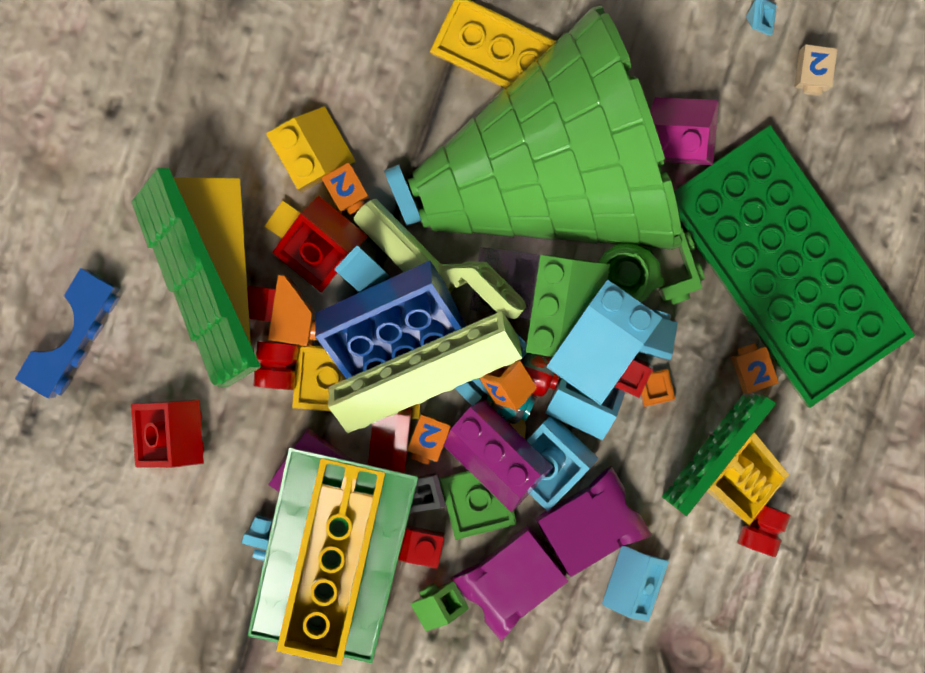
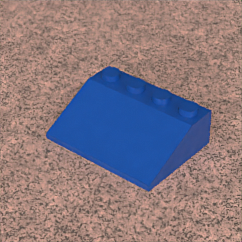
(388, 320)

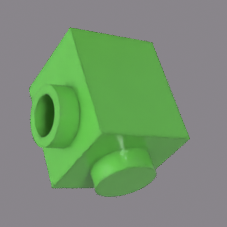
(439, 605)

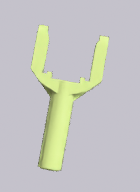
(409, 253)

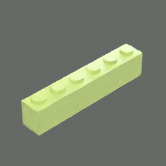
(425, 372)

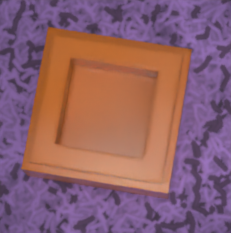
(658, 389)

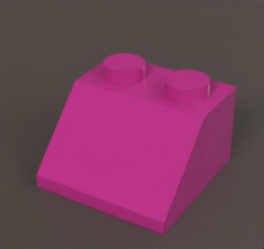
(686, 129)

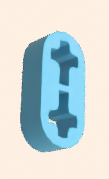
(402, 195)

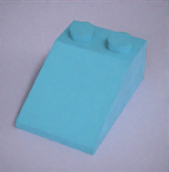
(604, 342)

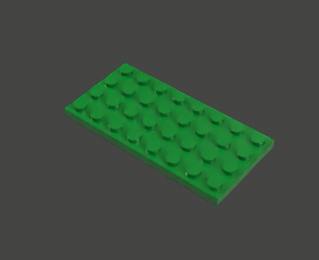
(790, 267)

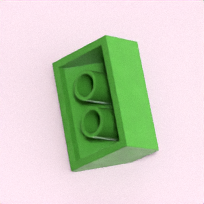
(560, 299)

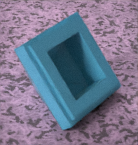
(762, 16)

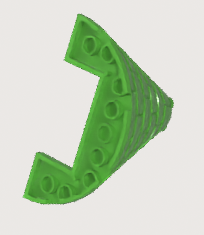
(558, 154)

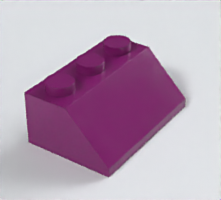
(496, 454)

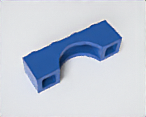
(90, 300)

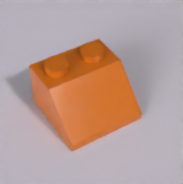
(292, 315)

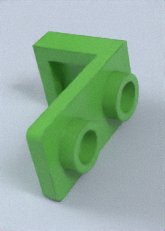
(680, 290)

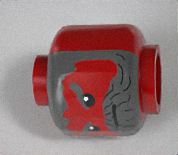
(542, 376)

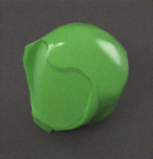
(637, 269)

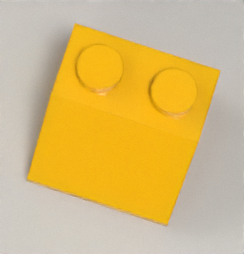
(310, 147)

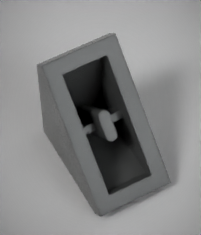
(428, 493)

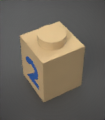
(815, 69)

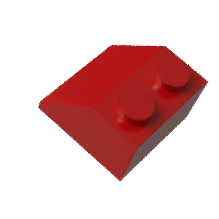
(318, 243)
(167, 434)

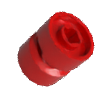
(276, 365)
(764, 531)

